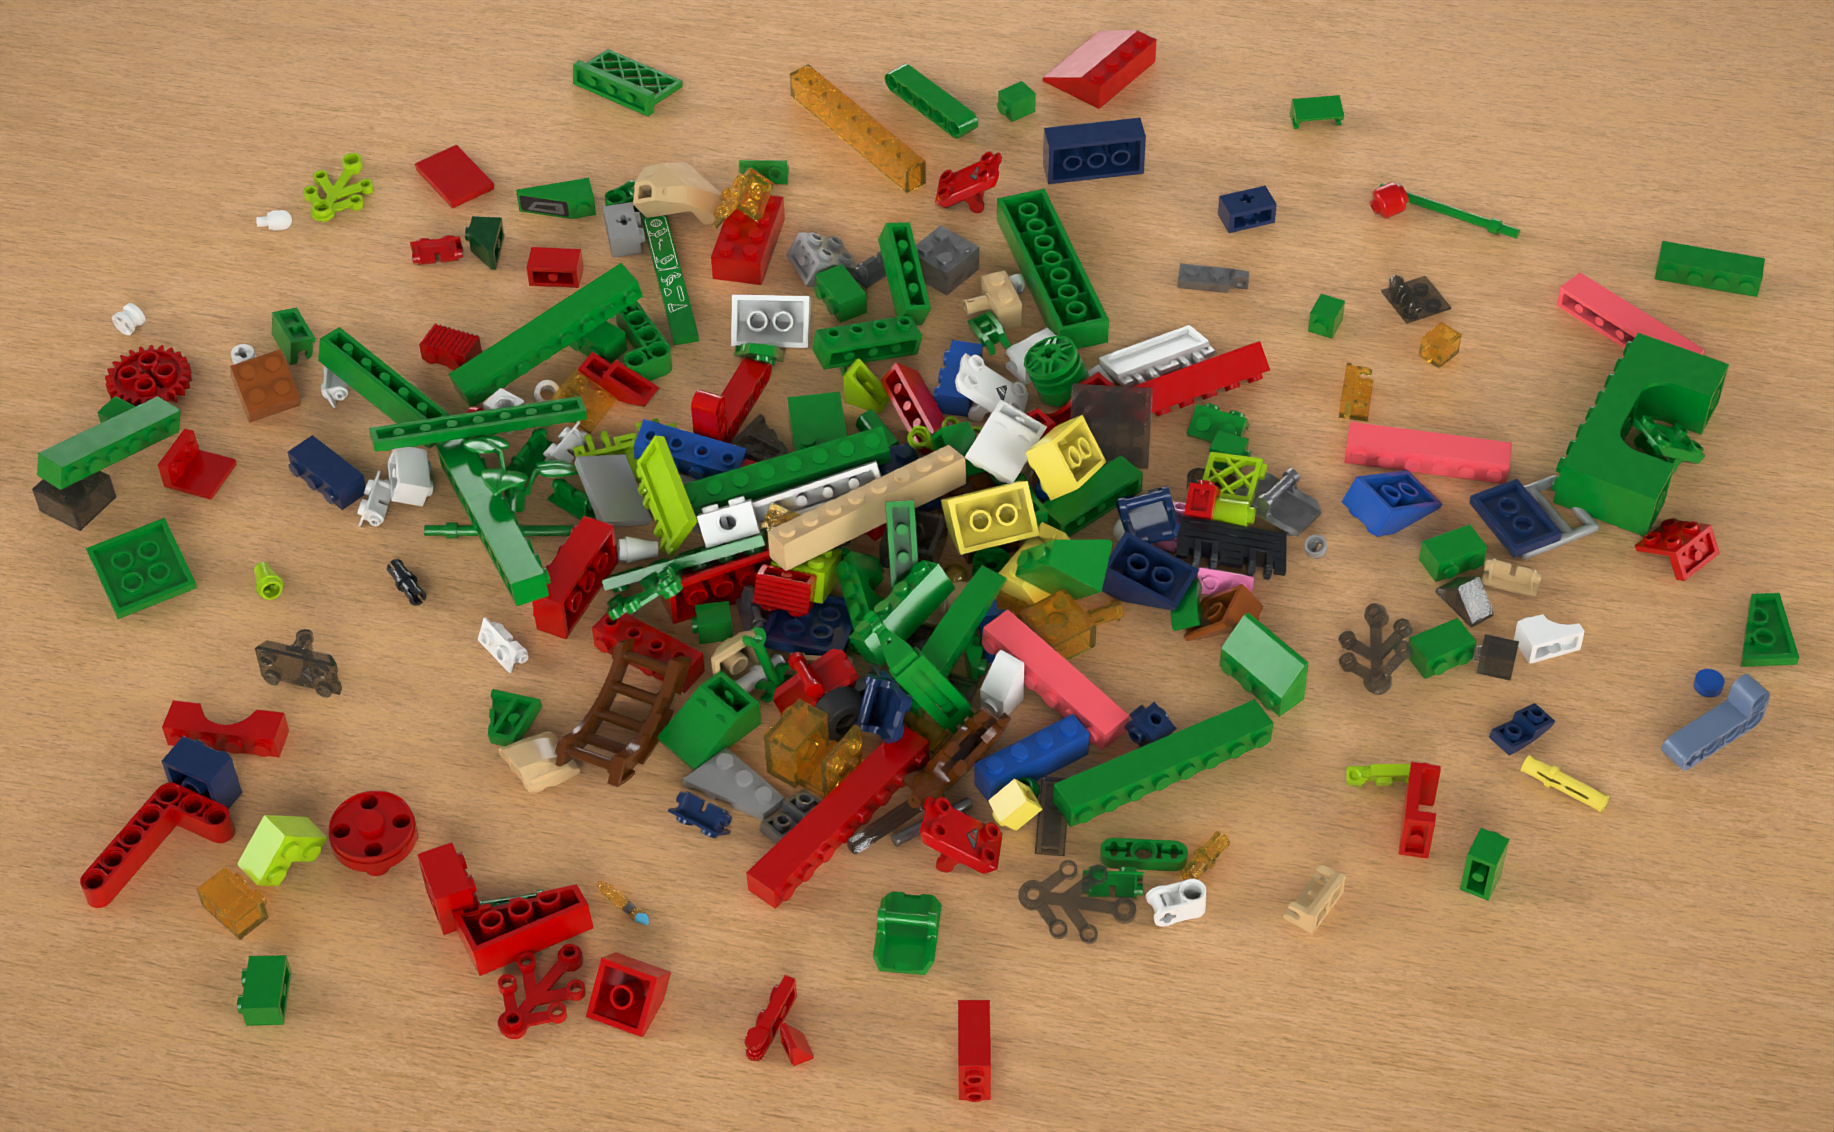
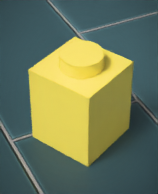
(1014, 805)

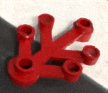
(540, 993)

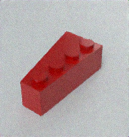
(503, 932)

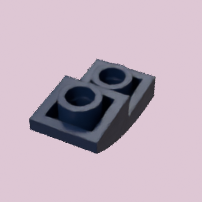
(1522, 730)

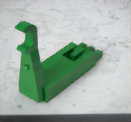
(921, 678)

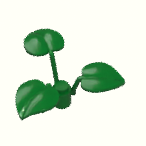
(513, 481)

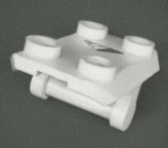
(987, 388)

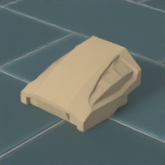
(535, 761)

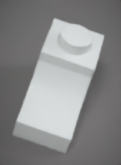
(1545, 639)

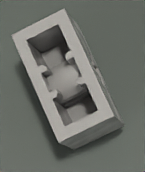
(623, 229)

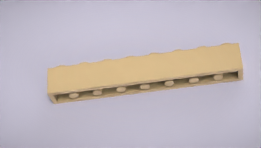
(865, 507)

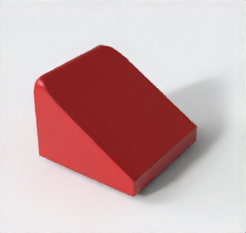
(795, 1045)

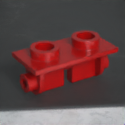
(447, 246)

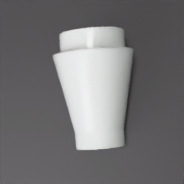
(636, 549)

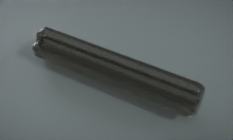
(881, 827)

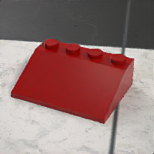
(1103, 65)

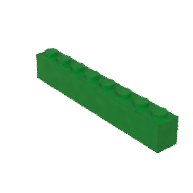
(546, 335)
(789, 470)
(1162, 763)

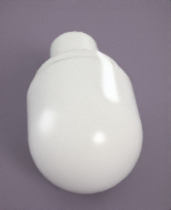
(275, 220)

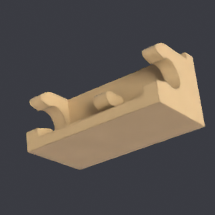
(1316, 899)

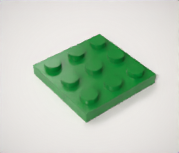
(141, 568)

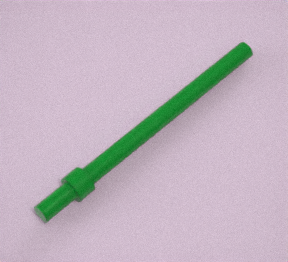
(1493, 226)
(453, 530)

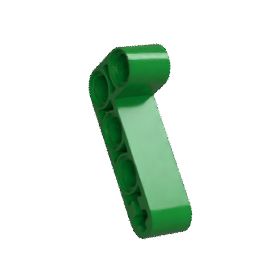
(651, 351)

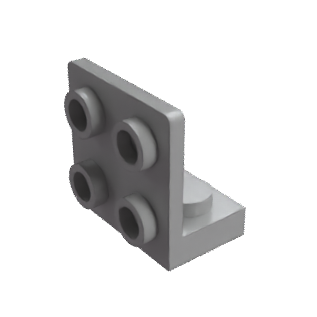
(814, 253)

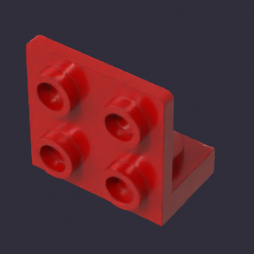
(192, 469)
(1686, 543)

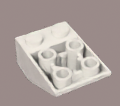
(1004, 442)

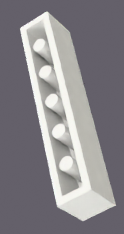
(813, 493)

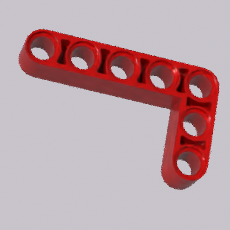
(724, 414)
(164, 810)

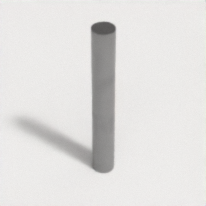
(914, 830)

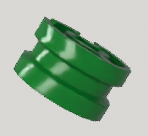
(992, 558)

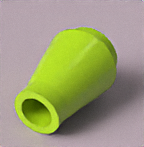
(268, 583)

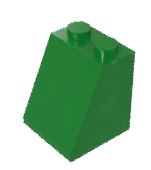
(1066, 565)

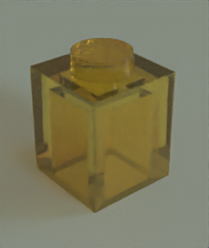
(1440, 345)

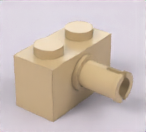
(999, 298)

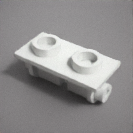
(333, 387)
(569, 438)
(371, 509)
(500, 644)

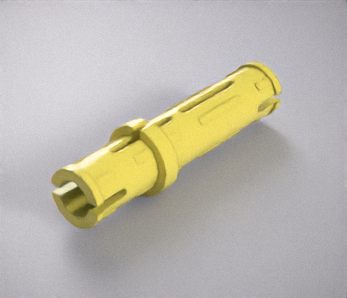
(1554, 778)

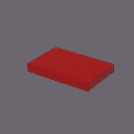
(454, 176)

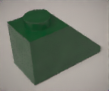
(486, 239)

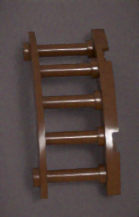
(640, 748)

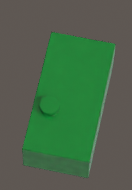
(815, 419)

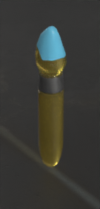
(623, 903)

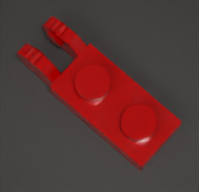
(769, 1020)

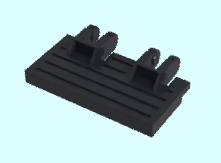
(1231, 546)

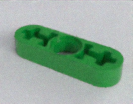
(1166, 847)

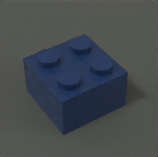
(203, 771)

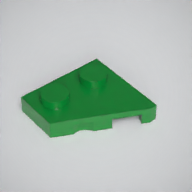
(760, 352)
(511, 716)

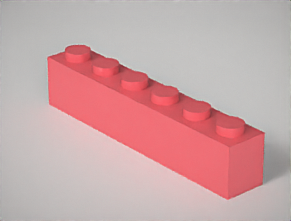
(1614, 315)
(1428, 452)
(1056, 679)

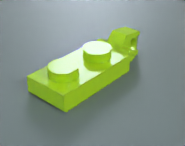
(1379, 773)

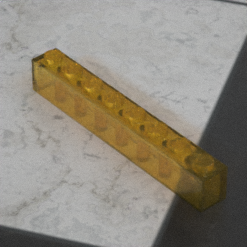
(858, 128)

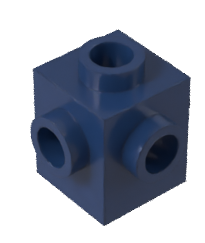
(1149, 724)

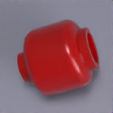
(1389, 200)

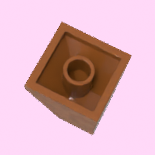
(1223, 612)

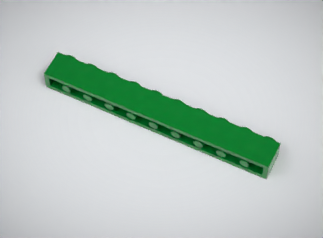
(494, 524)

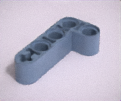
(1719, 726)

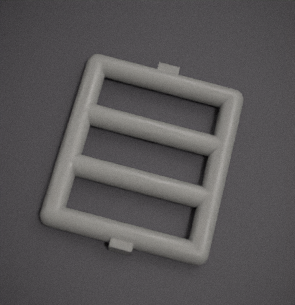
(1568, 535)

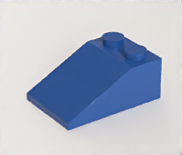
(1389, 501)

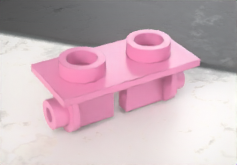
(1217, 580)

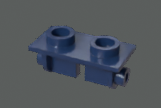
(690, 813)

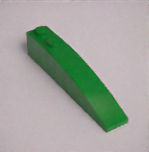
(960, 624)

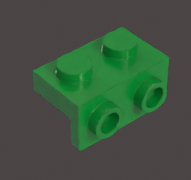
(1209, 419)

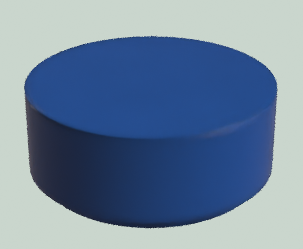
(1709, 683)

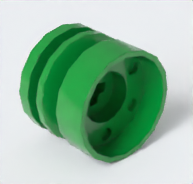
(1053, 368)

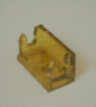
(1356, 393)

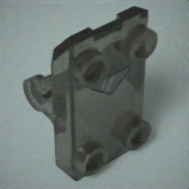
(299, 664)

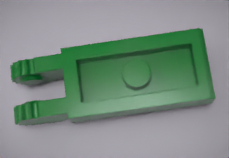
(988, 331)

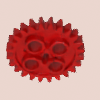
(149, 375)

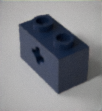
(1247, 209)

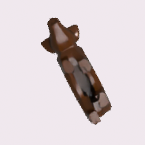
(956, 756)

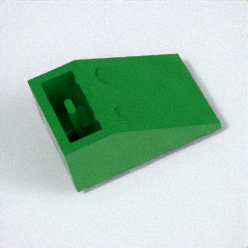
(711, 720)

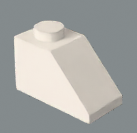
(1003, 685)

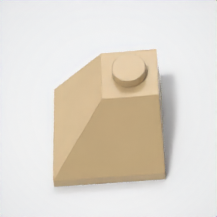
(734, 657)

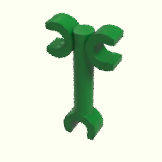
(775, 676)

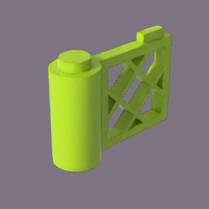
(1232, 507)

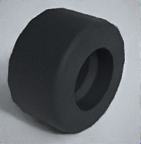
(842, 709)

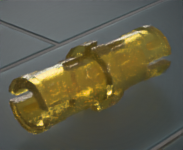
(1205, 857)

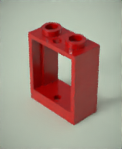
(974, 1050)

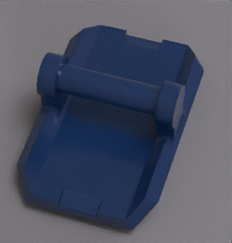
(1149, 515)
(887, 710)

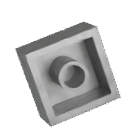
(947, 259)

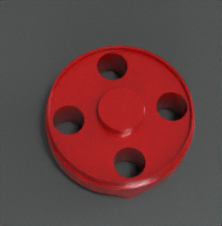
(372, 832)

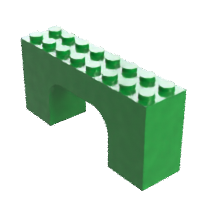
(1600, 467)

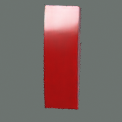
(619, 380)

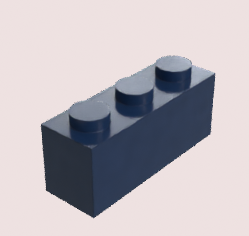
(326, 472)

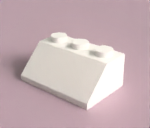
(771, 320)

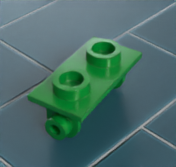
(774, 170)
(530, 453)
(571, 499)
(1124, 880)

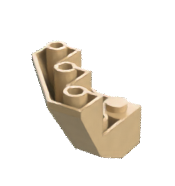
(675, 189)

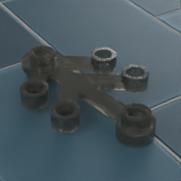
(1378, 678)
(1072, 901)

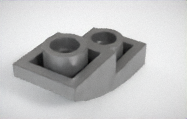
(792, 812)

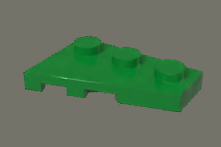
(1768, 633)

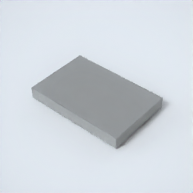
(612, 490)

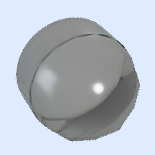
(1311, 545)

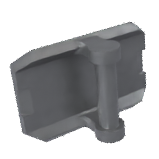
(1283, 503)

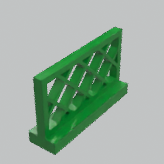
(622, 90)

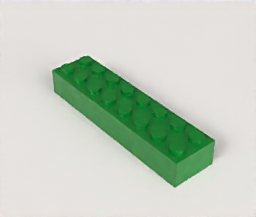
(1052, 268)

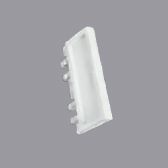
(1159, 354)

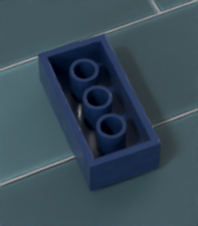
(1094, 150)

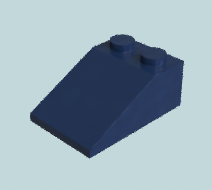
(1146, 574)

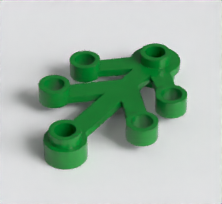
(667, 587)

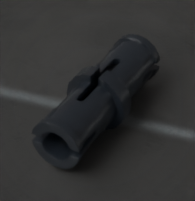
(406, 582)

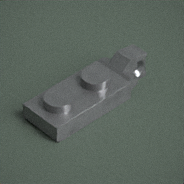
(1211, 278)

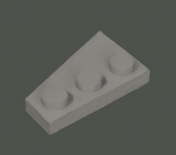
(735, 782)

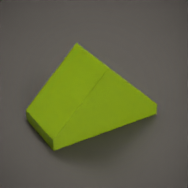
(864, 389)

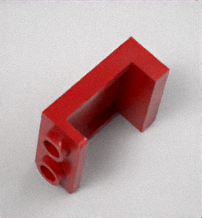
(1417, 825)

